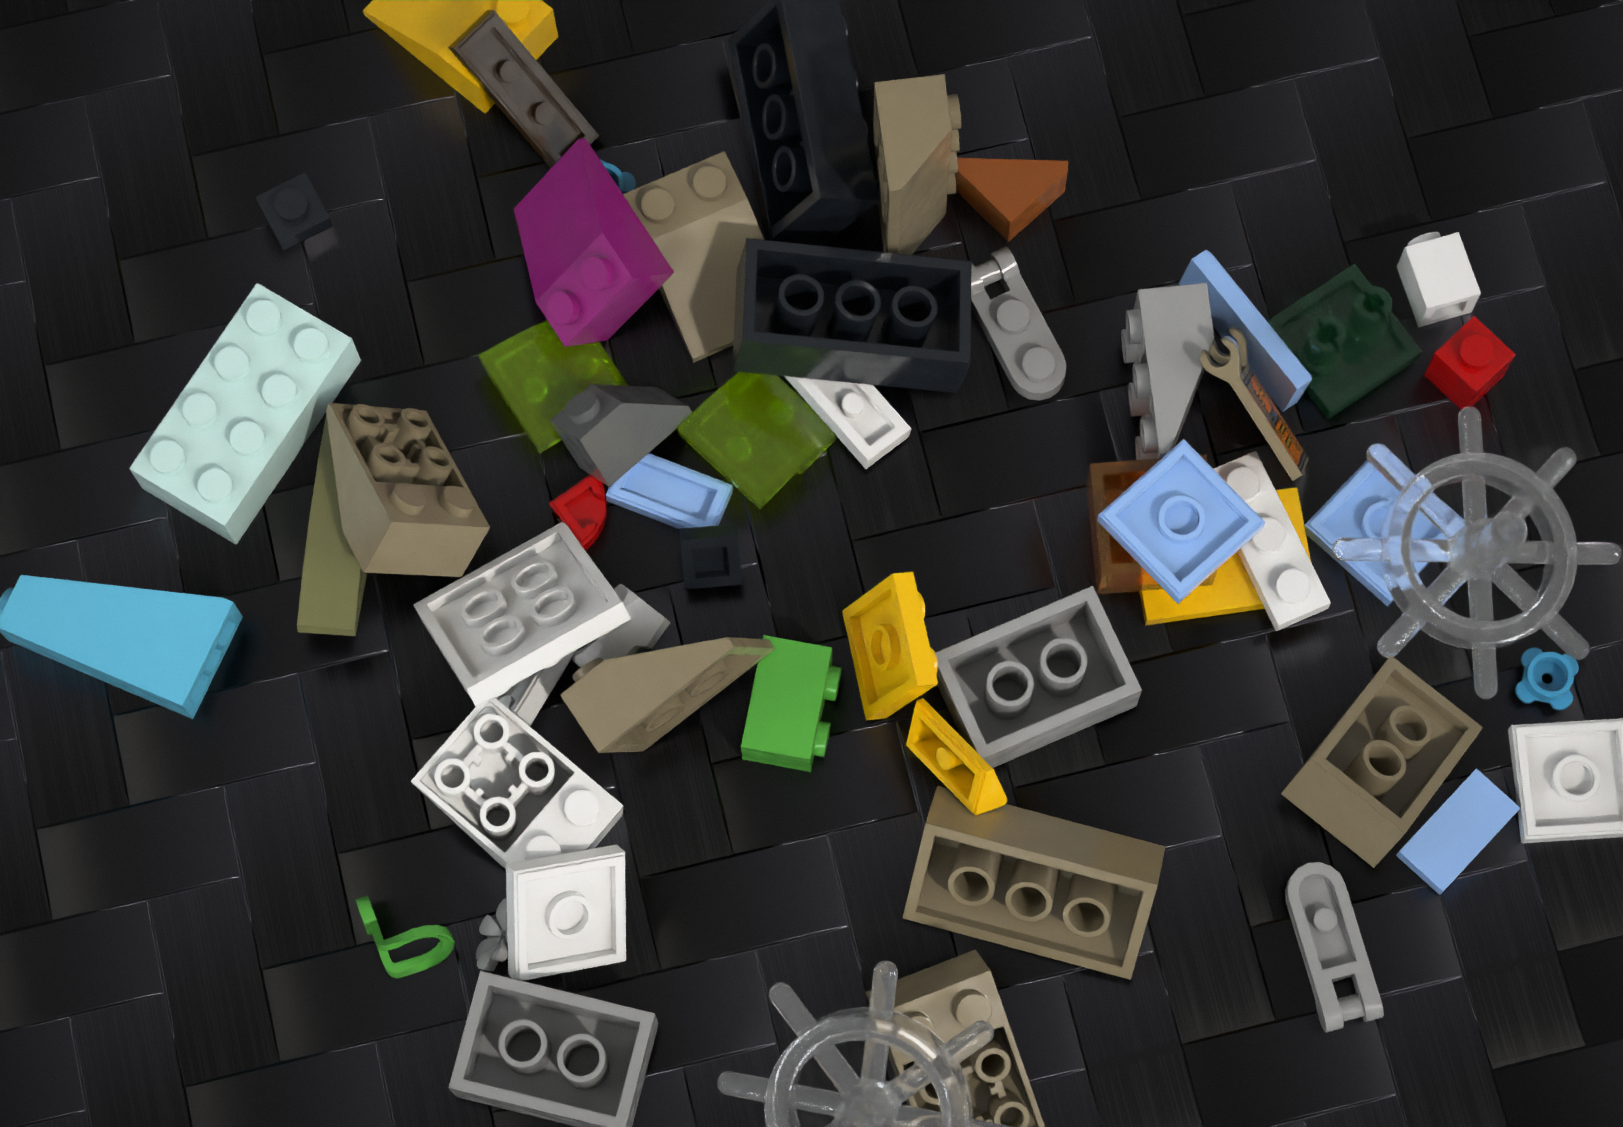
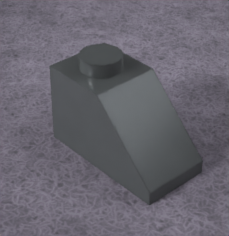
(617, 426)

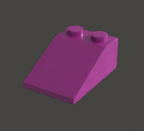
(586, 249)

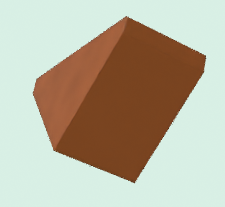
(1010, 190)

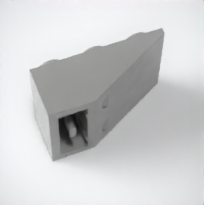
(1165, 344)

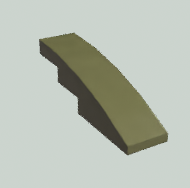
(331, 574)

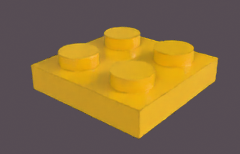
(890, 646)

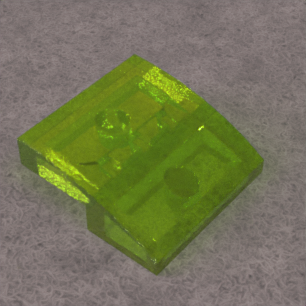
(542, 375)
(757, 434)

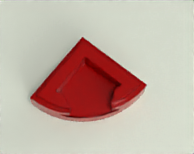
(582, 510)

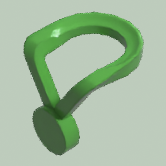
(412, 965)

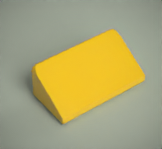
(954, 760)

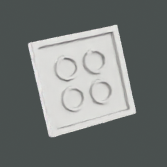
(521, 613)

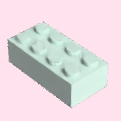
(246, 413)

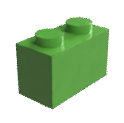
(788, 705)

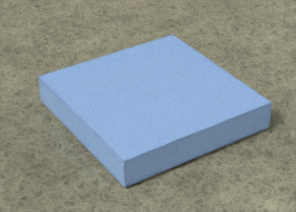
(1358, 513)
(1180, 521)

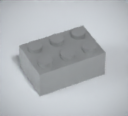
(1037, 678)
(553, 1053)

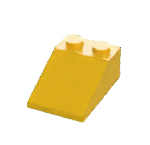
(431, 26)

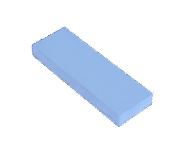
(1268, 355)

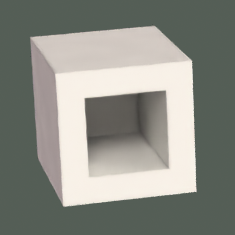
(1437, 278)

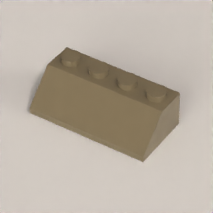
(914, 157)
(1035, 884)

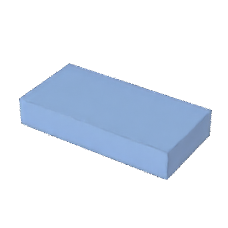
(671, 493)
(1458, 831)

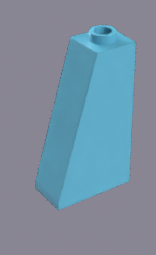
(130, 637)

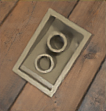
(701, 228)
(643, 696)
(1382, 761)

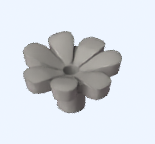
(495, 947)

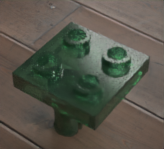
(1345, 339)

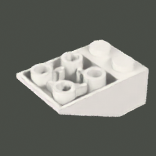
(515, 789)

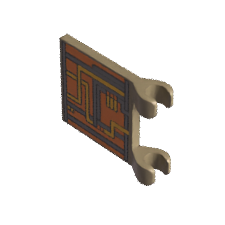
(1236, 371)

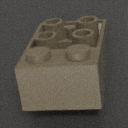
(401, 493)
(947, 1002)

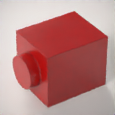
(1469, 364)

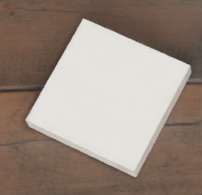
(1568, 779)
(566, 912)

